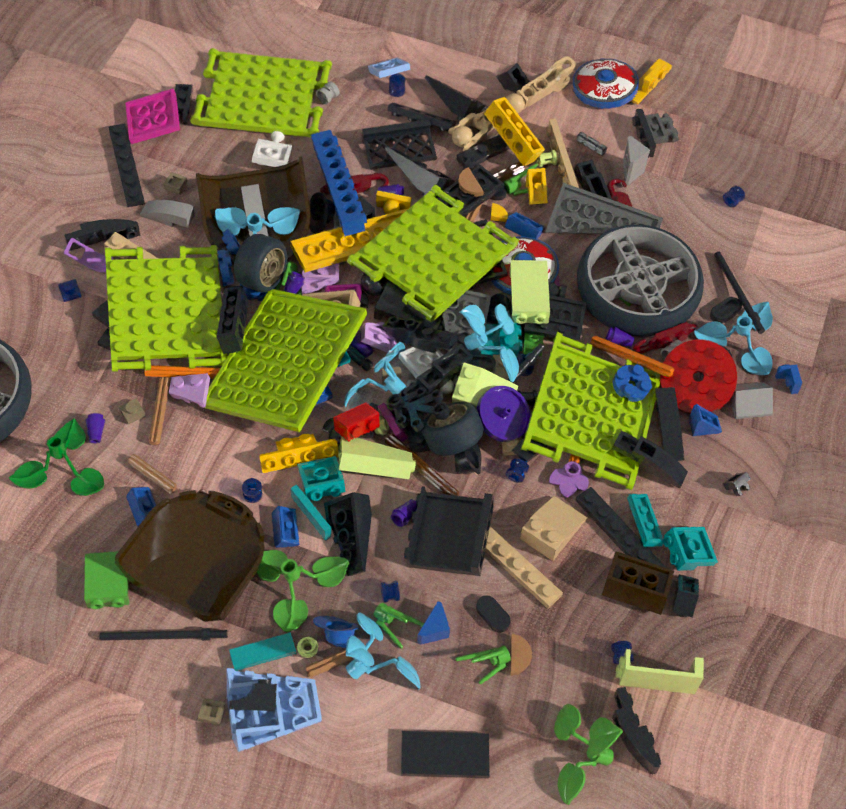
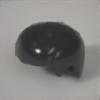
(370, 287)
(498, 298)

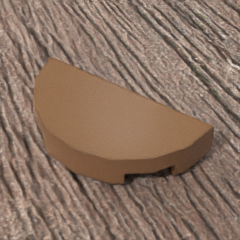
(469, 184)
(520, 654)

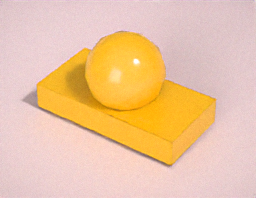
(392, 202)

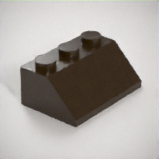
(638, 583)

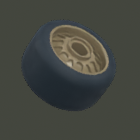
(260, 262)
(455, 433)

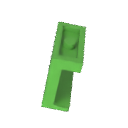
(104, 582)

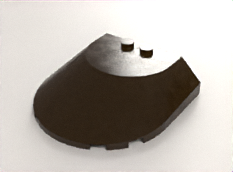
(278, 188)
(195, 553)

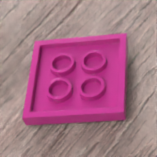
(152, 116)

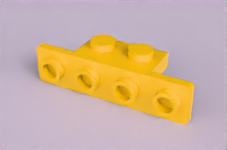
(651, 79)
(296, 451)

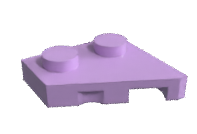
(319, 278)
(375, 336)
(190, 388)

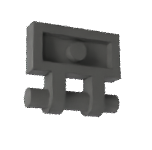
(657, 128)

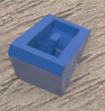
(703, 422)
(435, 627)

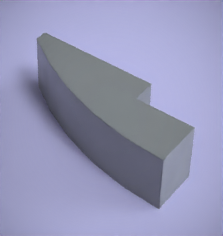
(253, 204)
(169, 212)

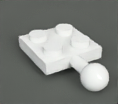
(272, 152)
(419, 361)

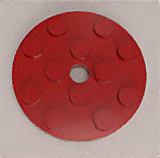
(718, 372)

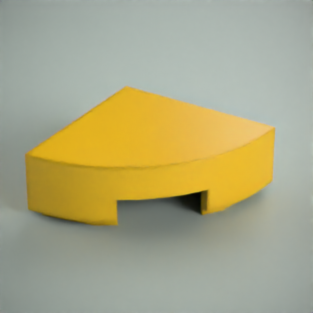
(498, 213)

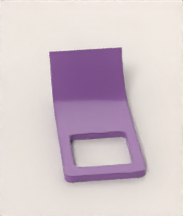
(90, 257)

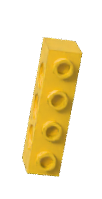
(514, 131)

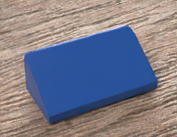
(524, 226)
(140, 502)
(285, 527)

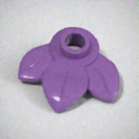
(569, 481)

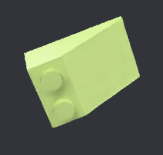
(475, 382)

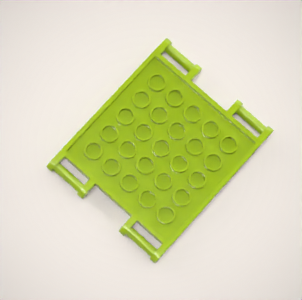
(261, 93)
(433, 253)
(163, 308)
(584, 414)

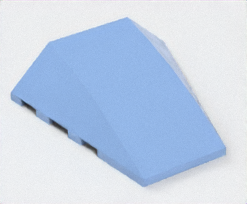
(295, 708)

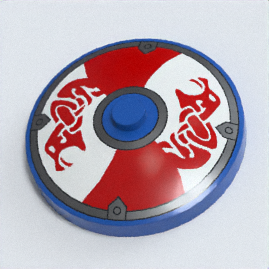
(605, 83)
(527, 249)

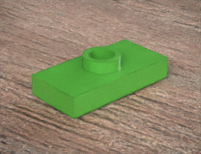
(531, 342)

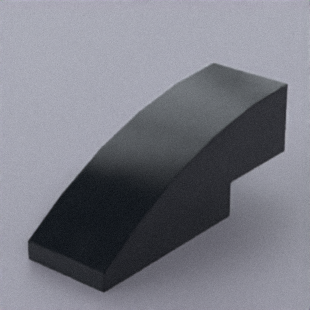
(591, 179)

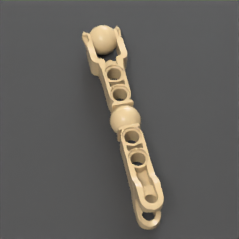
(548, 82)

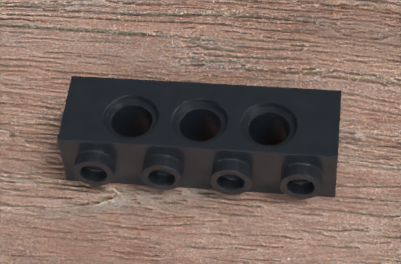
(232, 319)

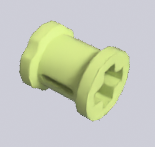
(547, 158)

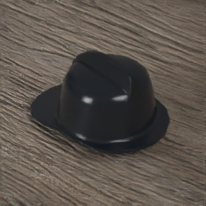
(321, 212)
(468, 460)

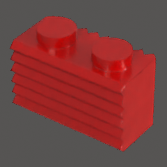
(356, 421)

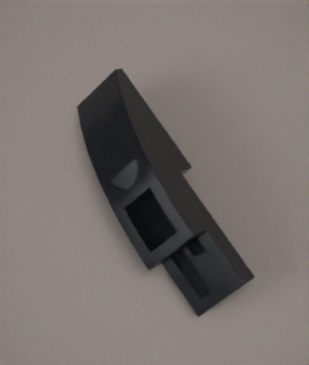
(102, 230)
(415, 335)
(652, 456)
(636, 739)

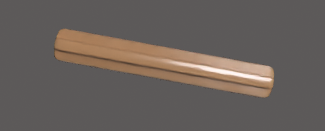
(159, 411)

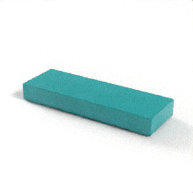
(311, 512)
(645, 520)
(262, 651)

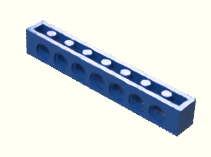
(338, 183)

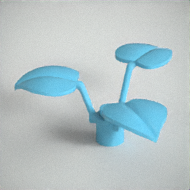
(281, 219)
(478, 339)
(755, 361)
(392, 382)
(363, 659)

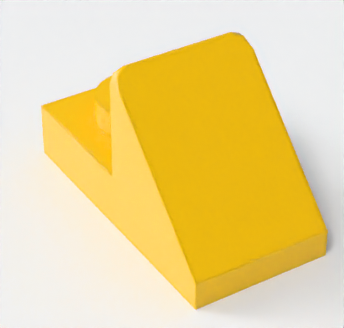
(536, 186)

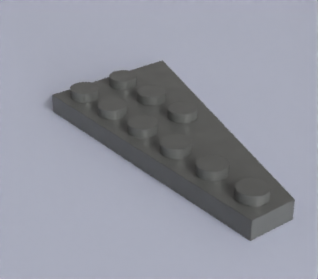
(590, 213)
(455, 322)

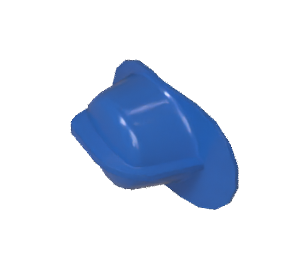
(336, 629)

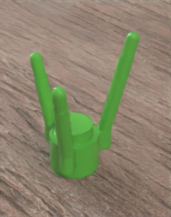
(513, 184)
(291, 266)
(386, 614)
(497, 656)

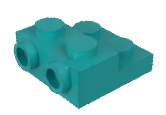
(499, 338)
(321, 478)
(689, 548)

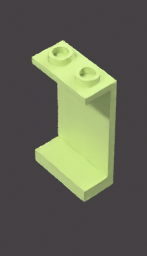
(529, 291)
(660, 679)

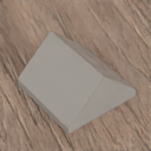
(634, 160)
(752, 400)

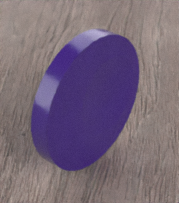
(503, 413)

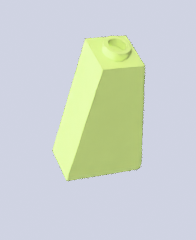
(374, 459)

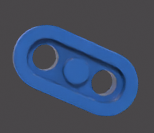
(231, 242)

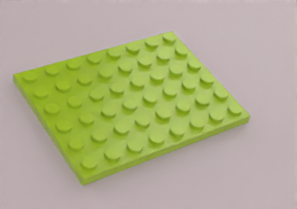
(285, 359)

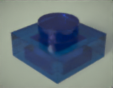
(69, 290)

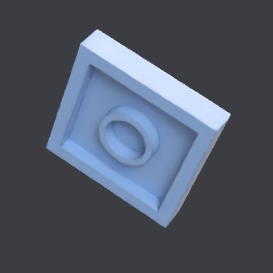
(388, 67)

